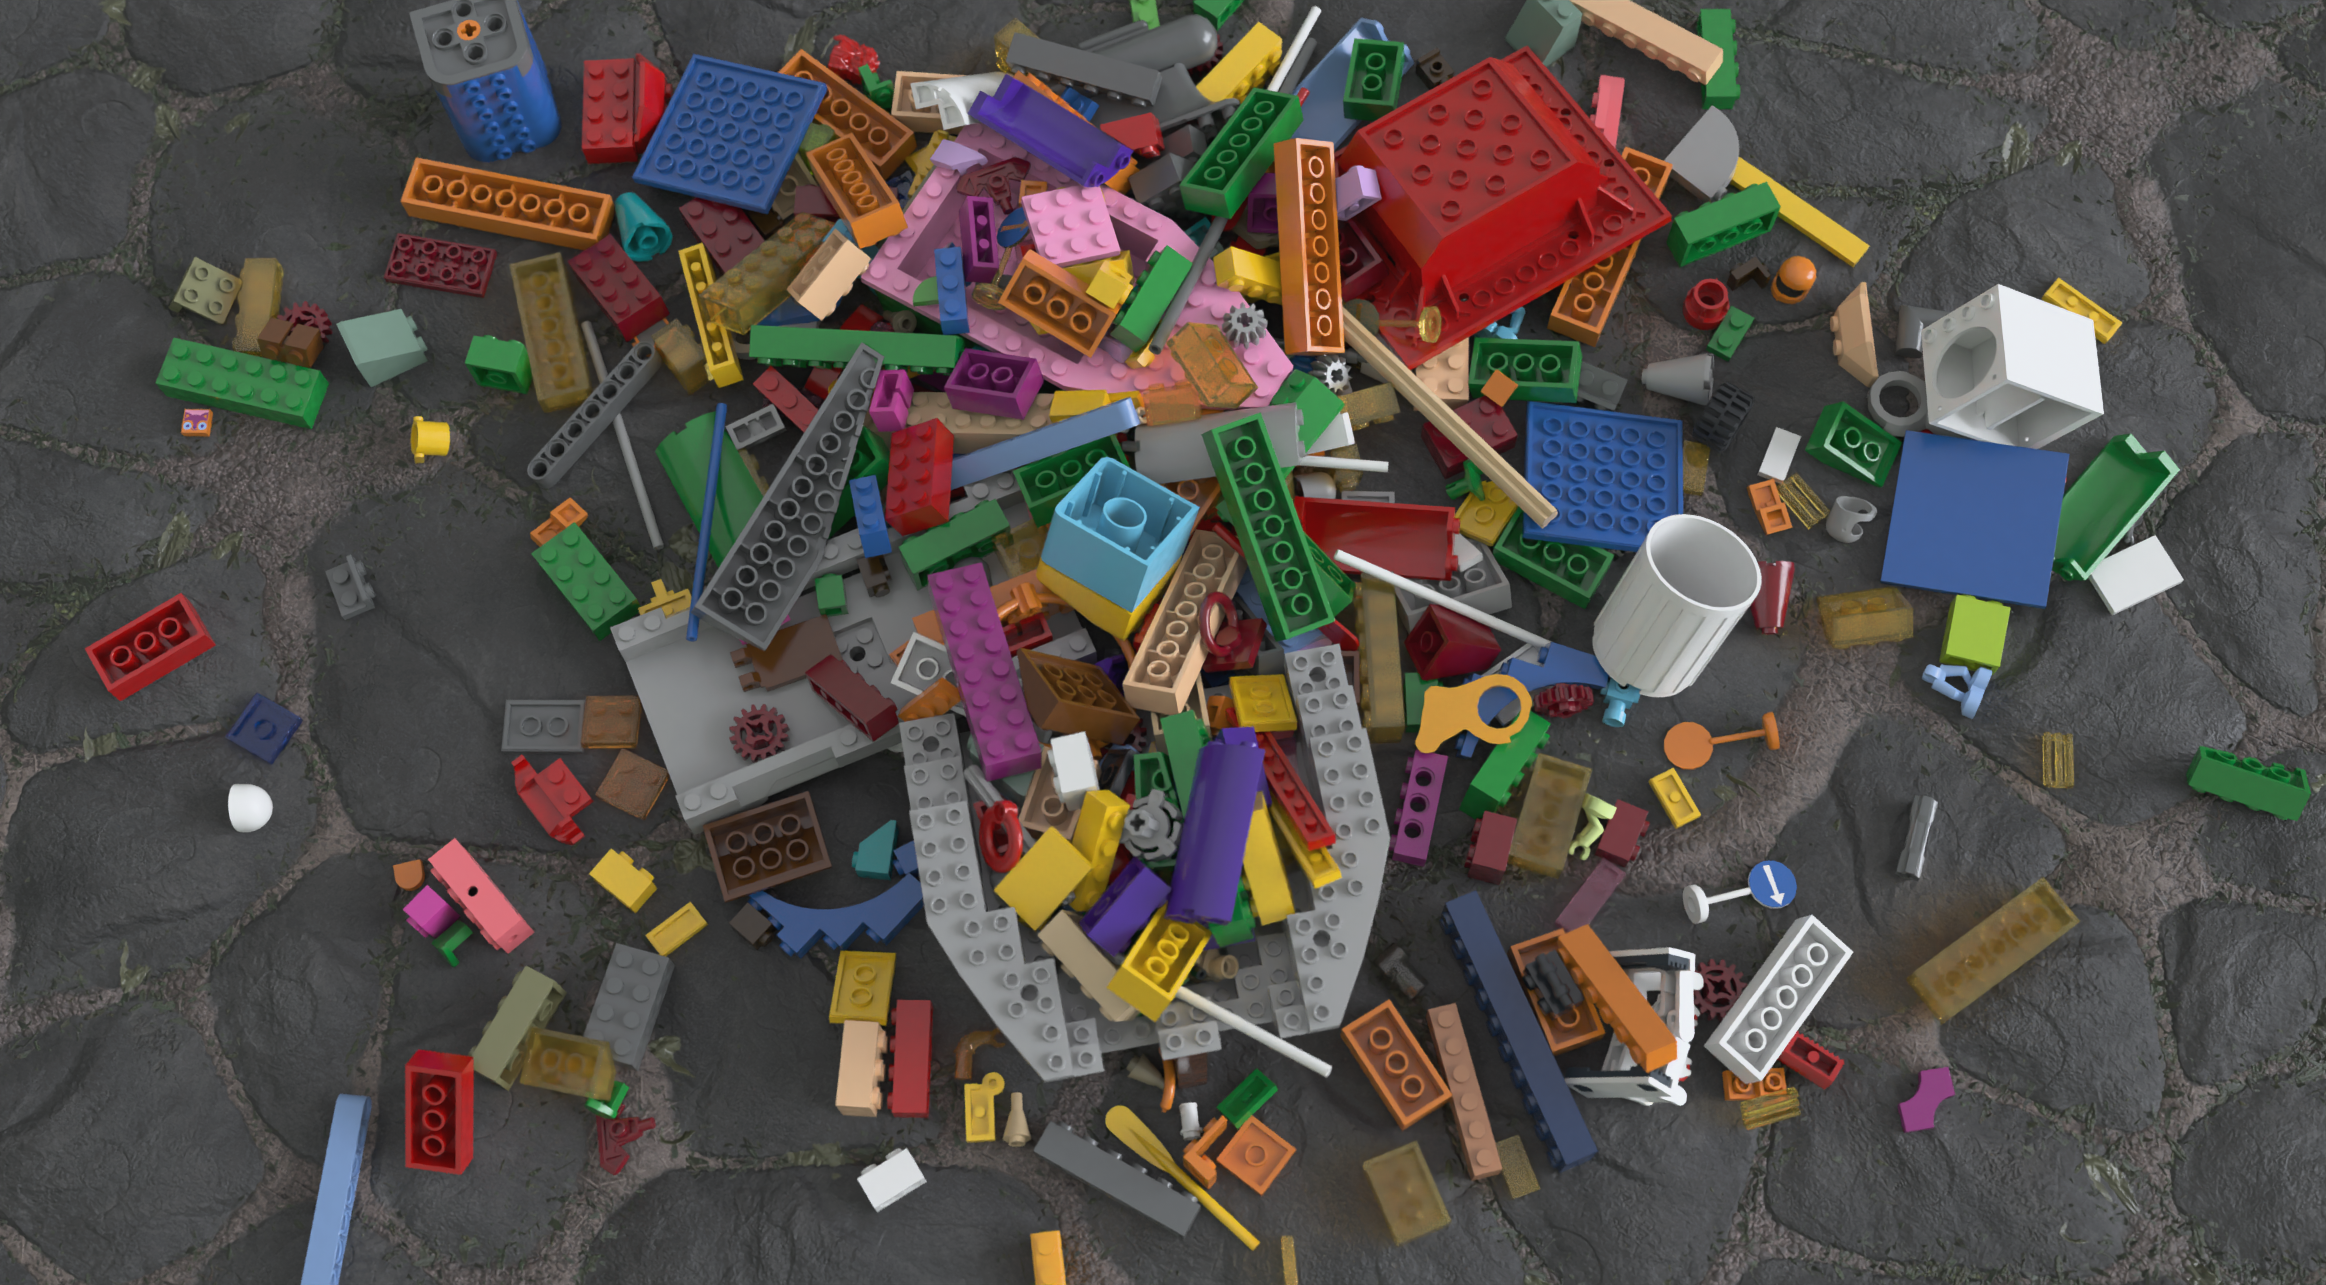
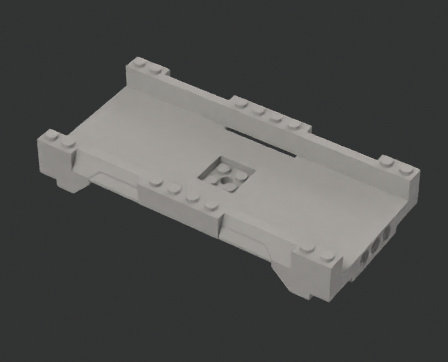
(696, 690)

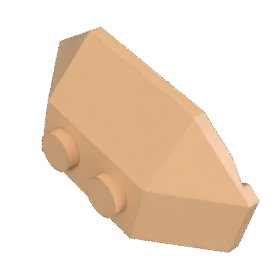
(1855, 337)

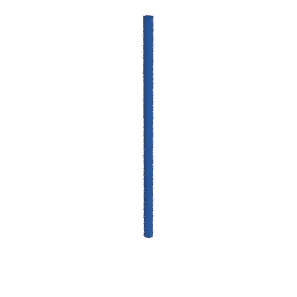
(707, 517)

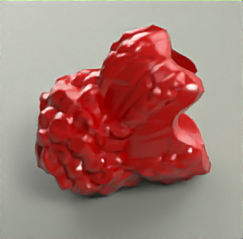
(849, 56)

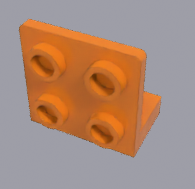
(1202, 1167)

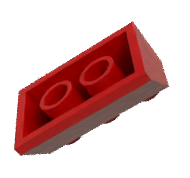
(1138, 133)

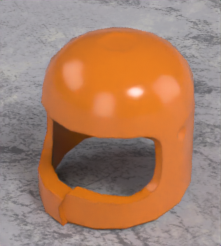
(1796, 274)

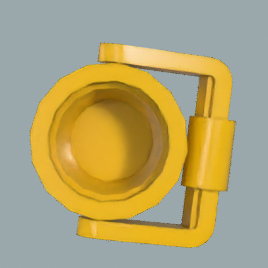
(429, 438)

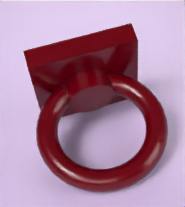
(1236, 640)

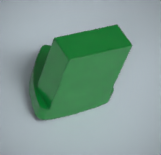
(450, 940)
(606, 1108)

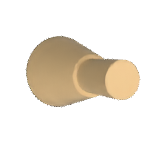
(1016, 1129)

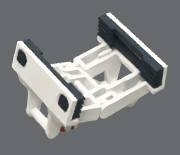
(1675, 1008)

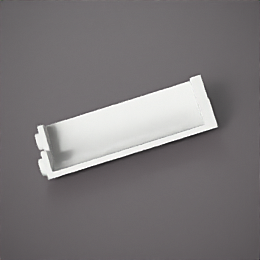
(955, 96)

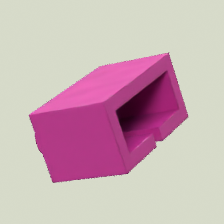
(891, 400)
(430, 913)

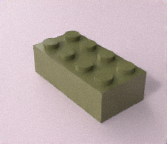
(507, 1037)

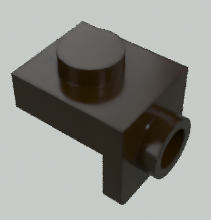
(1745, 272)

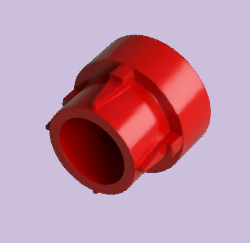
(1702, 315)

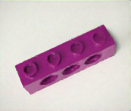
(1416, 849)

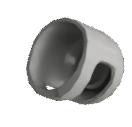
(1316, 485)
(1843, 518)

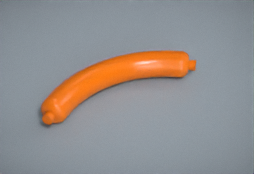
(1169, 1084)

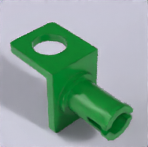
(1470, 482)

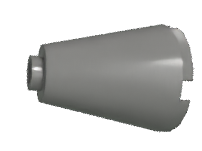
(1682, 378)

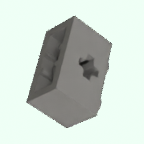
(756, 428)

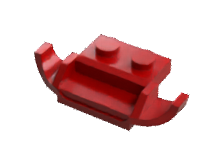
(552, 798)

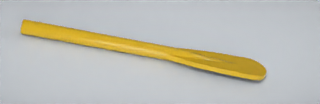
(1139, 1138)

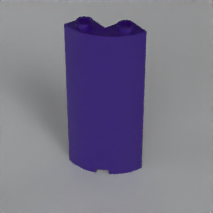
(1051, 133)
(1215, 833)

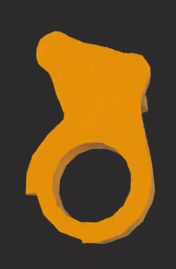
(1456, 709)

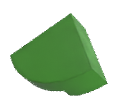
(926, 293)

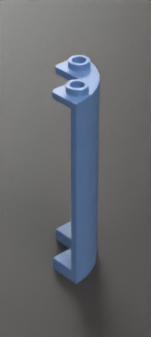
(1327, 82)

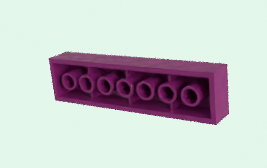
(984, 672)

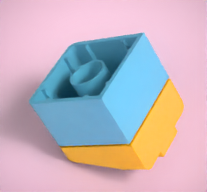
(1115, 546)

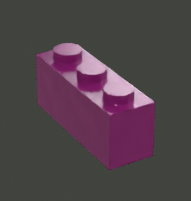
(978, 239)

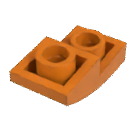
(1737, 1090)

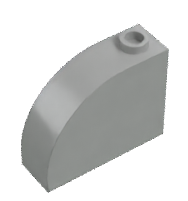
(1706, 157)

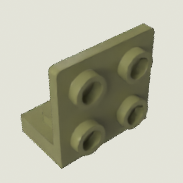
(206, 291)

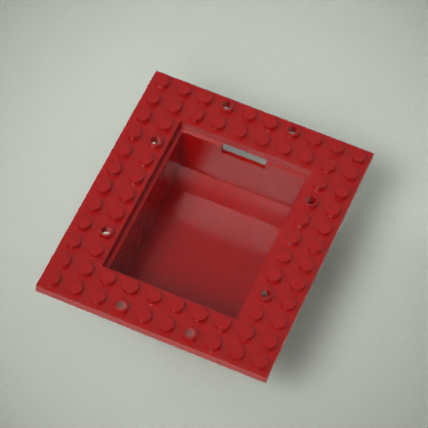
(1484, 199)

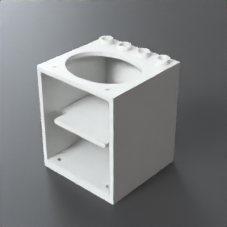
(2011, 370)

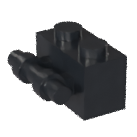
(1552, 985)

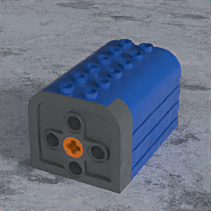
(488, 76)

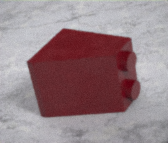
(1450, 644)

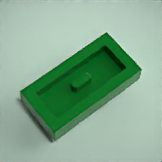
(1730, 334)
(1247, 1098)

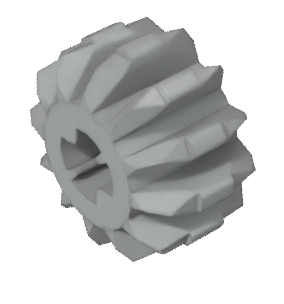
(1254, 324)
(1331, 372)

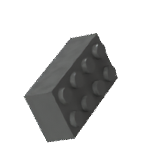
(1159, 187)
(629, 1003)

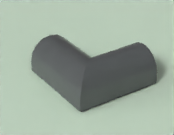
(1910, 323)

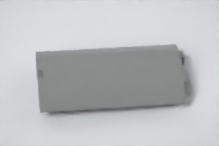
(1179, 454)

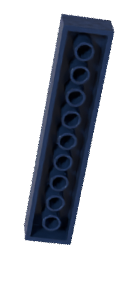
(1517, 1033)

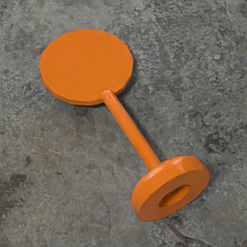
(1691, 745)

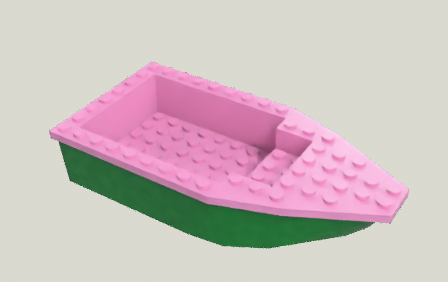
(934, 223)

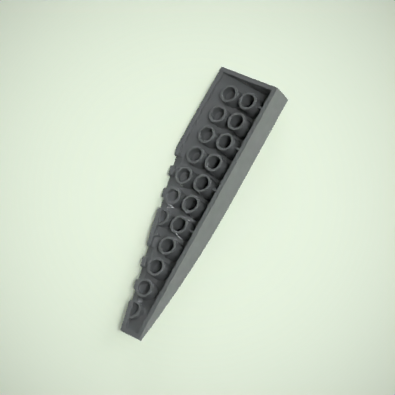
(794, 518)

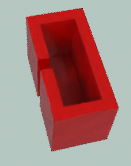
(1034, 631)

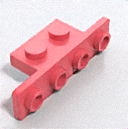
(1608, 106)

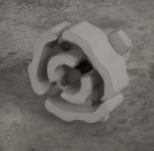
(1150, 827)

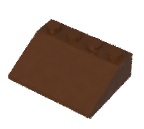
(1074, 698)
(767, 846)

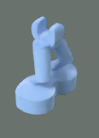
(1976, 685)

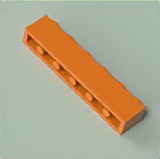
(1617, 999)

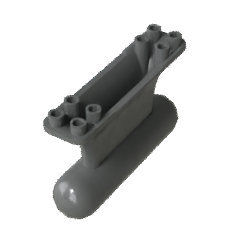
(1171, 51)

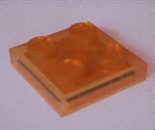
(611, 722)
(633, 784)

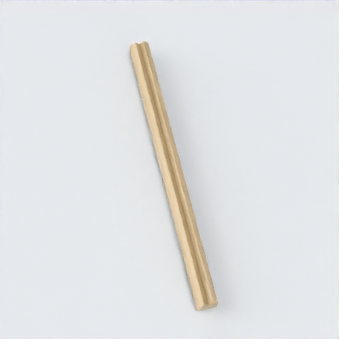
(1447, 422)

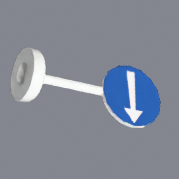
(1768, 883)

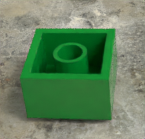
(499, 364)

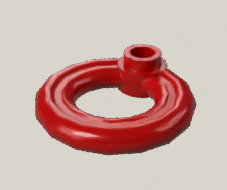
(1004, 813)

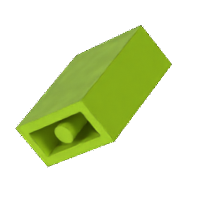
(1974, 633)

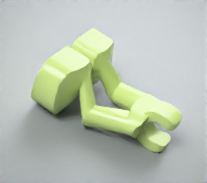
(1593, 808)

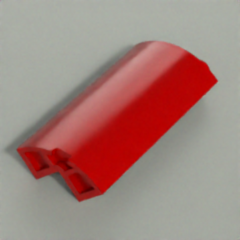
(1393, 536)

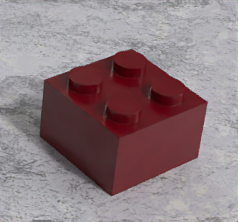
(1492, 847)

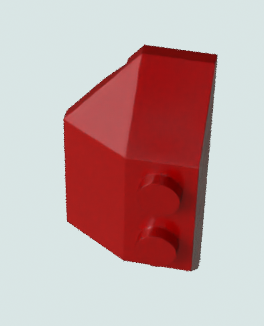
(650, 102)

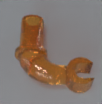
(966, 1049)

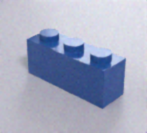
(951, 291)
(870, 516)

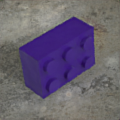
(1125, 907)

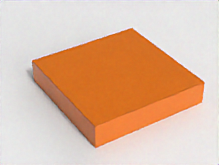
(1256, 1155)

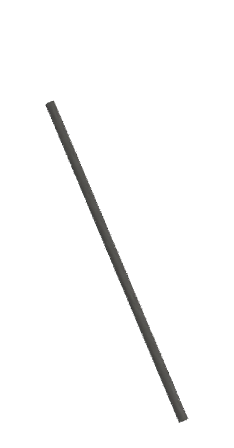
(1217, 226)

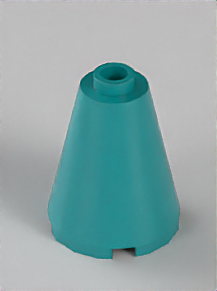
(641, 228)

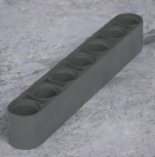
(593, 427)

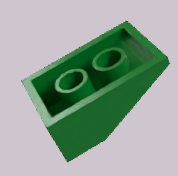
(1853, 444)

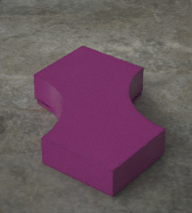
(1932, 1088)

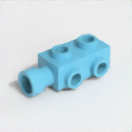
(1618, 700)

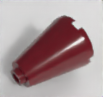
(1773, 597)

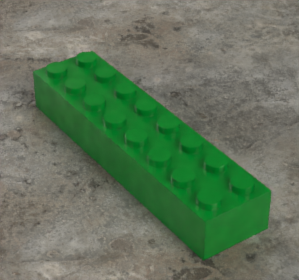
(836, 347)
(1268, 527)
(1183, 739)

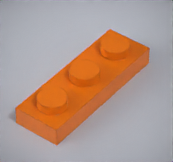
(931, 702)

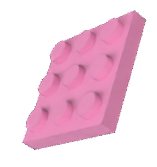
(1070, 225)

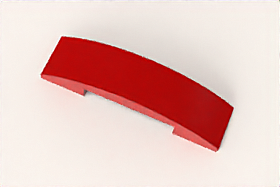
(821, 379)

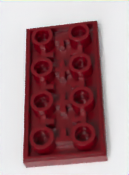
(440, 265)

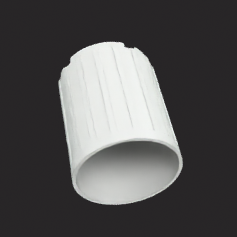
(1675, 605)

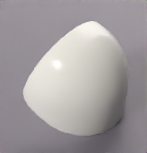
(249, 807)

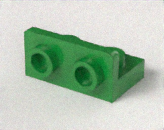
(877, 92)

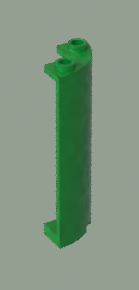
(687, 463)
(2107, 503)

